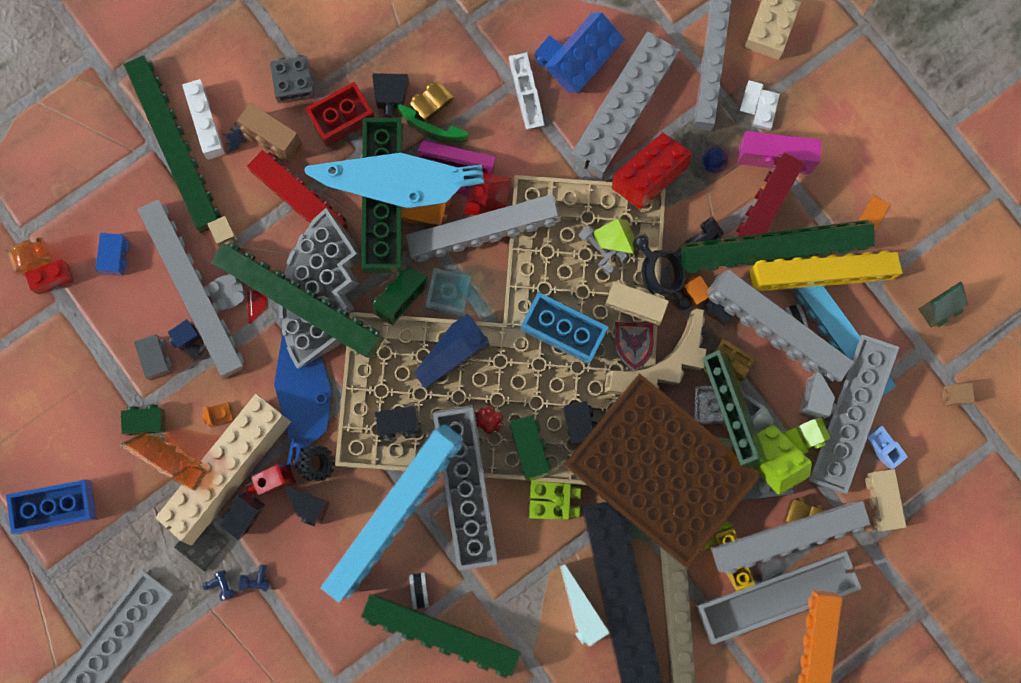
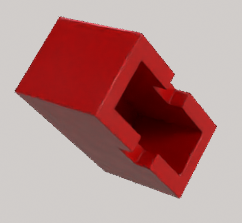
(49, 276)

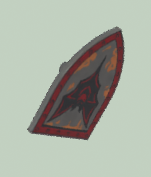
(634, 343)

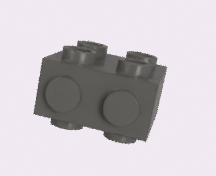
(292, 79)

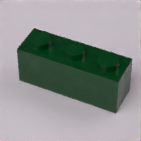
(400, 295)

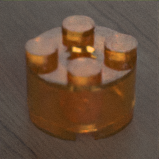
(28, 255)

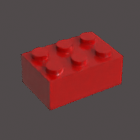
(339, 113)

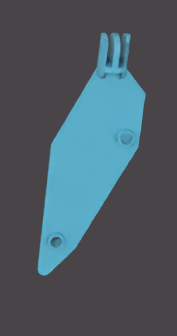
(397, 178)

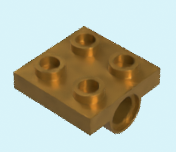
(740, 360)

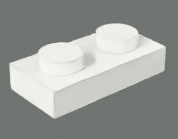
(765, 110)

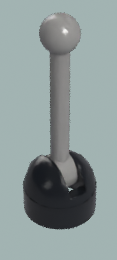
(196, 351)

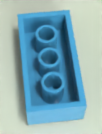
(563, 328)

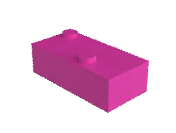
(762, 149)

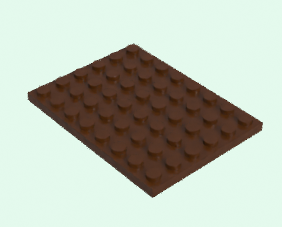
(662, 470)

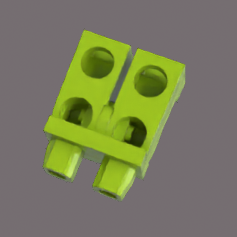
(559, 501)

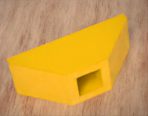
(742, 577)

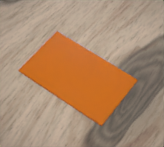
(875, 211)

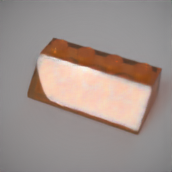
(166, 459)

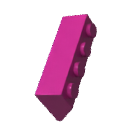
(456, 157)

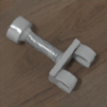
(587, 234)

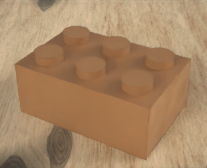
(269, 133)

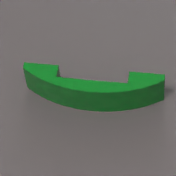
(454, 134)

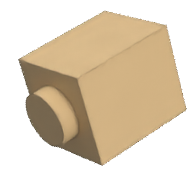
(222, 231)

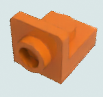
(217, 414)

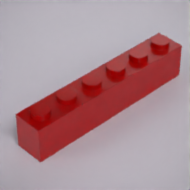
(290, 188)

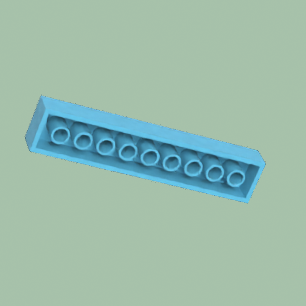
(392, 513)

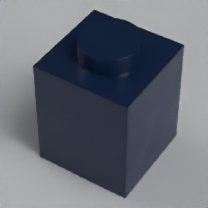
(183, 335)

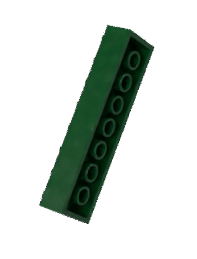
(380, 219)
(441, 635)

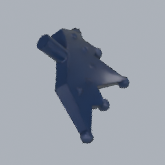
(234, 138)

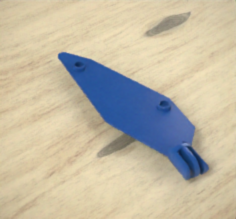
(303, 399)

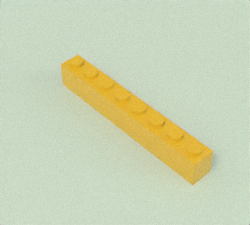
(825, 271)

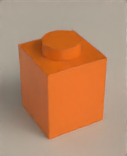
(696, 290)

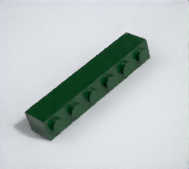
(734, 409)

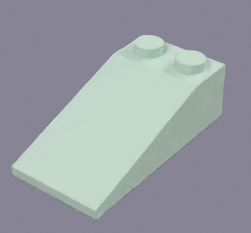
(586, 620)

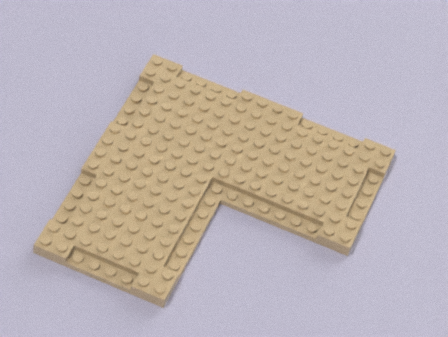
(516, 370)

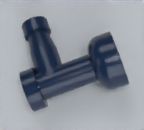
(220, 579)
(261, 583)

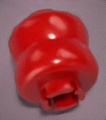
(489, 420)

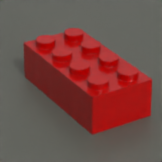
(651, 170)

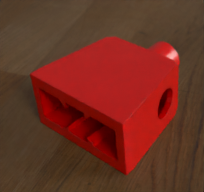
(271, 480)

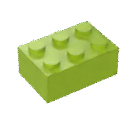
(785, 462)

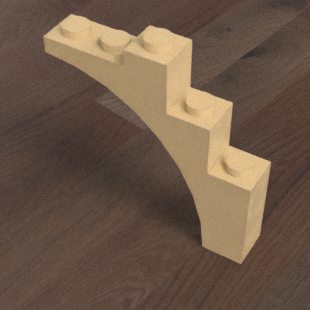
(669, 370)

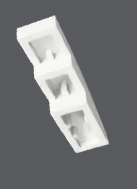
(526, 90)

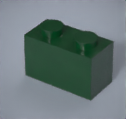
(138, 421)

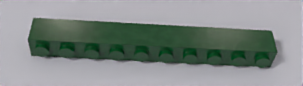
(171, 142)
(777, 245)
(297, 300)

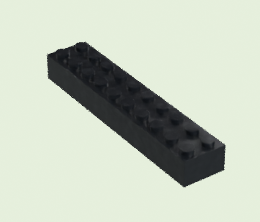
(621, 594)

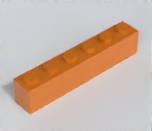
(820, 637)

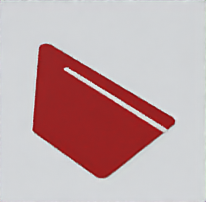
(256, 304)

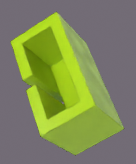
(808, 435)

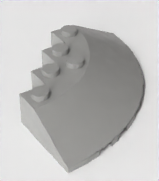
(322, 265)

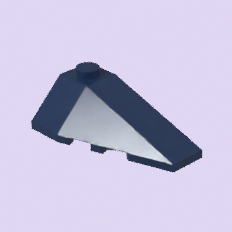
(454, 348)

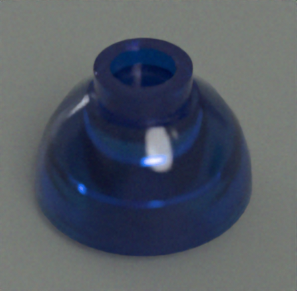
(715, 160)

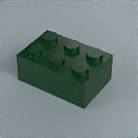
(530, 448)

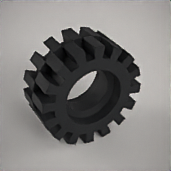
(306, 463)

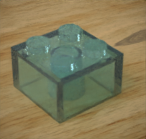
(448, 292)

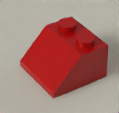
(488, 196)

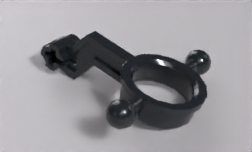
(710, 231)

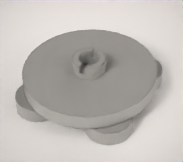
(226, 292)

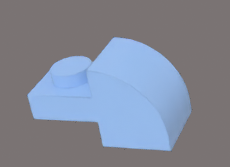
(885, 448)

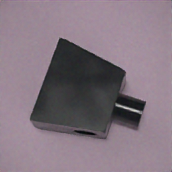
(390, 91)

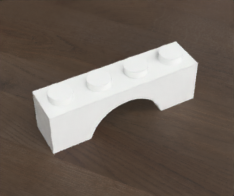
(203, 119)

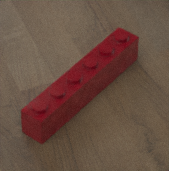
(771, 196)

